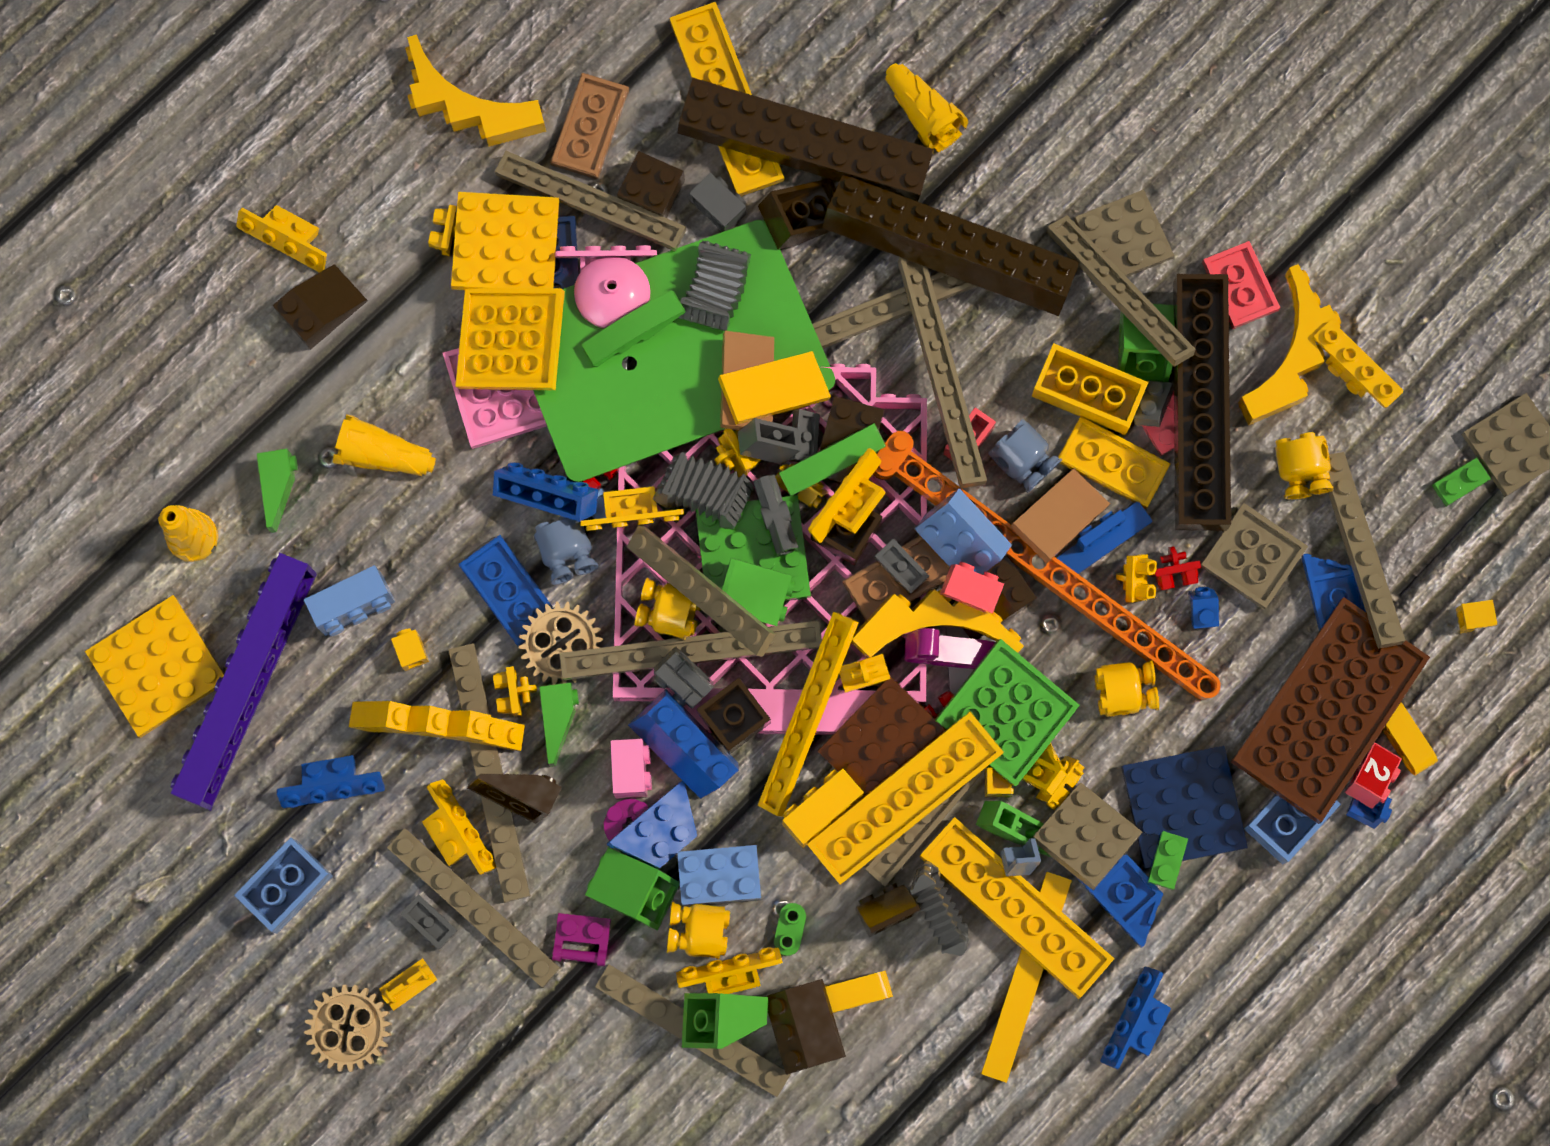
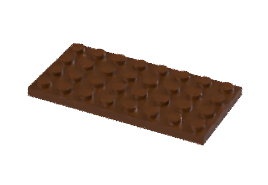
(1329, 712)

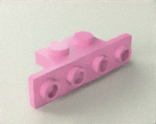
(593, 253)

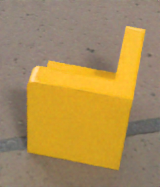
(1476, 615)
(996, 785)

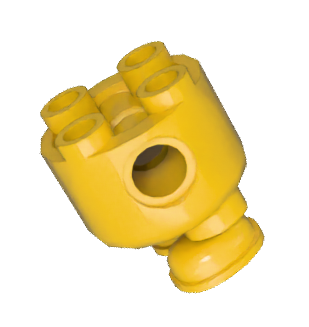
(1302, 462)
(672, 610)
(1122, 688)
(702, 930)

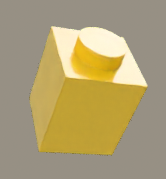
(409, 649)

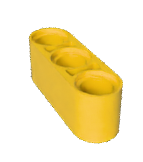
(1409, 741)
(859, 991)

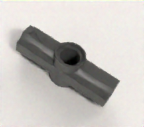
(775, 515)

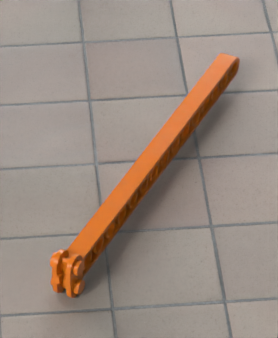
(898, 456)

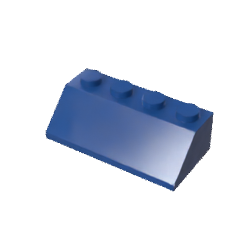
(684, 745)

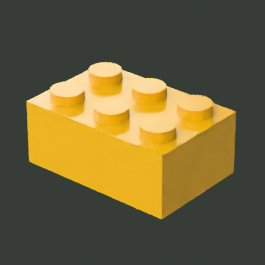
(821, 807)

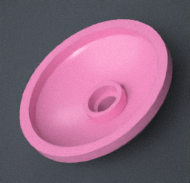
(605, 306)

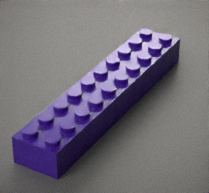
(243, 682)

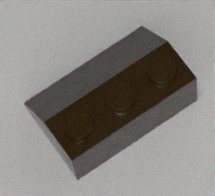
(804, 1026)

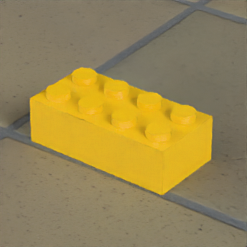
(1089, 389)

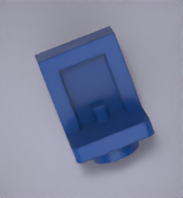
(1204, 607)
(1368, 816)

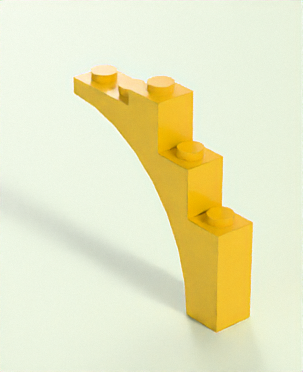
(495, 120)
(1285, 386)
(896, 618)
(436, 722)

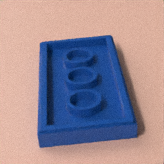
(505, 586)

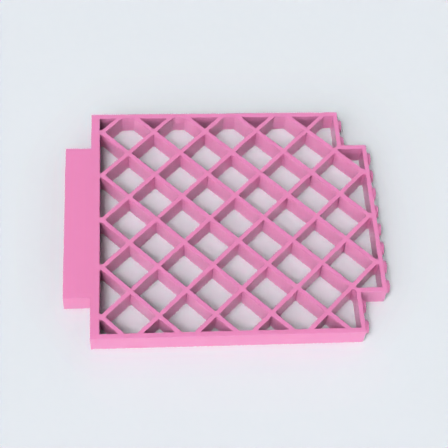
(777, 703)

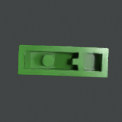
(276, 481)
(558, 712)
(1008, 823)

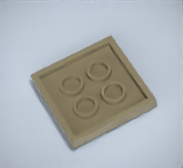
(1127, 233)
(1512, 444)
(1254, 556)
(1087, 836)

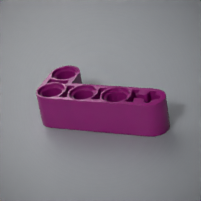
(930, 648)

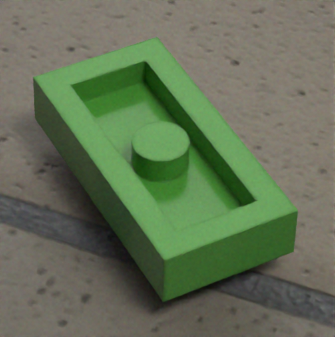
(1461, 482)
(1167, 860)

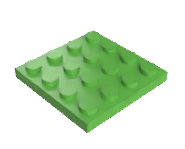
(752, 544)
(1014, 706)

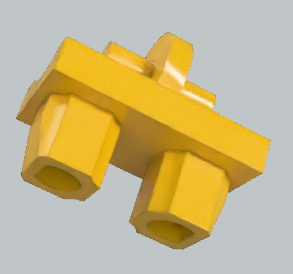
(444, 240)
(730, 454)
(1135, 578)
(864, 673)
(512, 704)

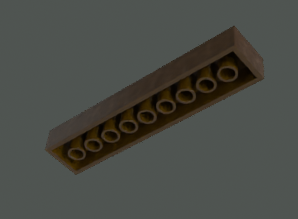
(802, 139)
(950, 245)
(1202, 404)

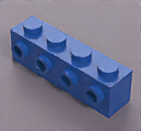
(545, 491)

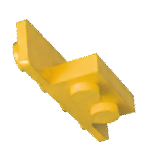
(285, 233)
(1356, 366)
(852, 500)
(630, 505)
(454, 832)
(731, 974)

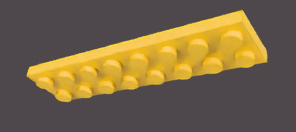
(713, 59)
(905, 797)
(1017, 908)

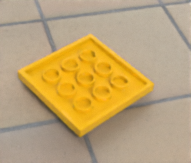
(504, 241)
(510, 338)
(156, 666)

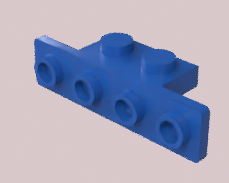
(1105, 537)
(330, 781)
(1139, 1022)

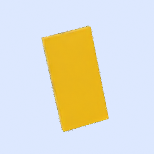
(774, 387)
(1113, 462)

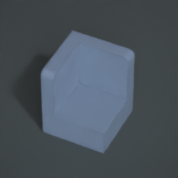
(1021, 859)

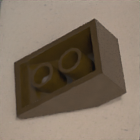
(797, 212)
(319, 305)
(845, 419)
(1014, 596)
(521, 793)
(886, 910)

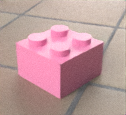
(629, 768)

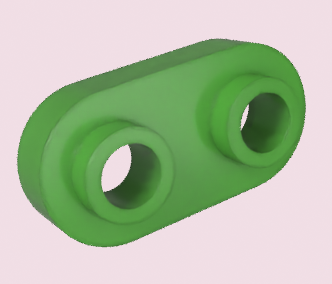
(790, 929)

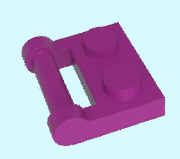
(581, 930)

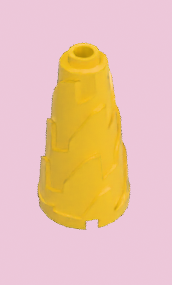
(926, 109)
(374, 448)
(188, 532)

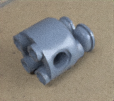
(1021, 452)
(564, 545)

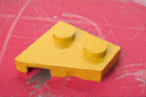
(1046, 772)

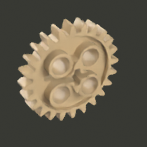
(546, 624)
(371, 1032)

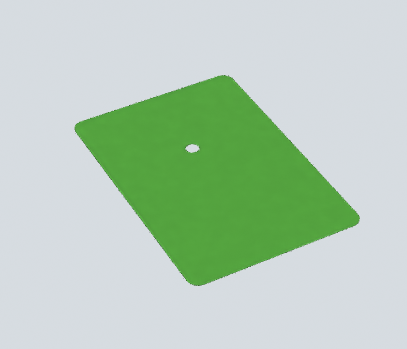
(673, 395)

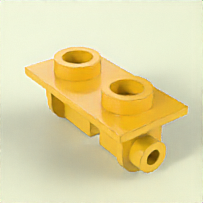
(810, 495)
(1074, 773)
(407, 984)

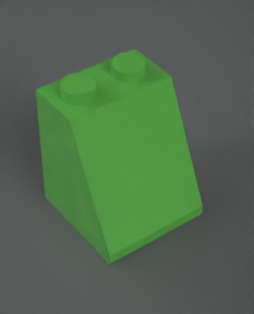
(1138, 355)
(758, 590)
(632, 888)
(720, 1018)

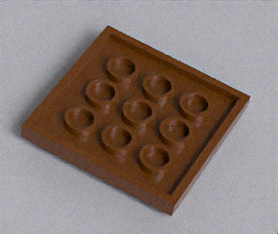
(881, 736)

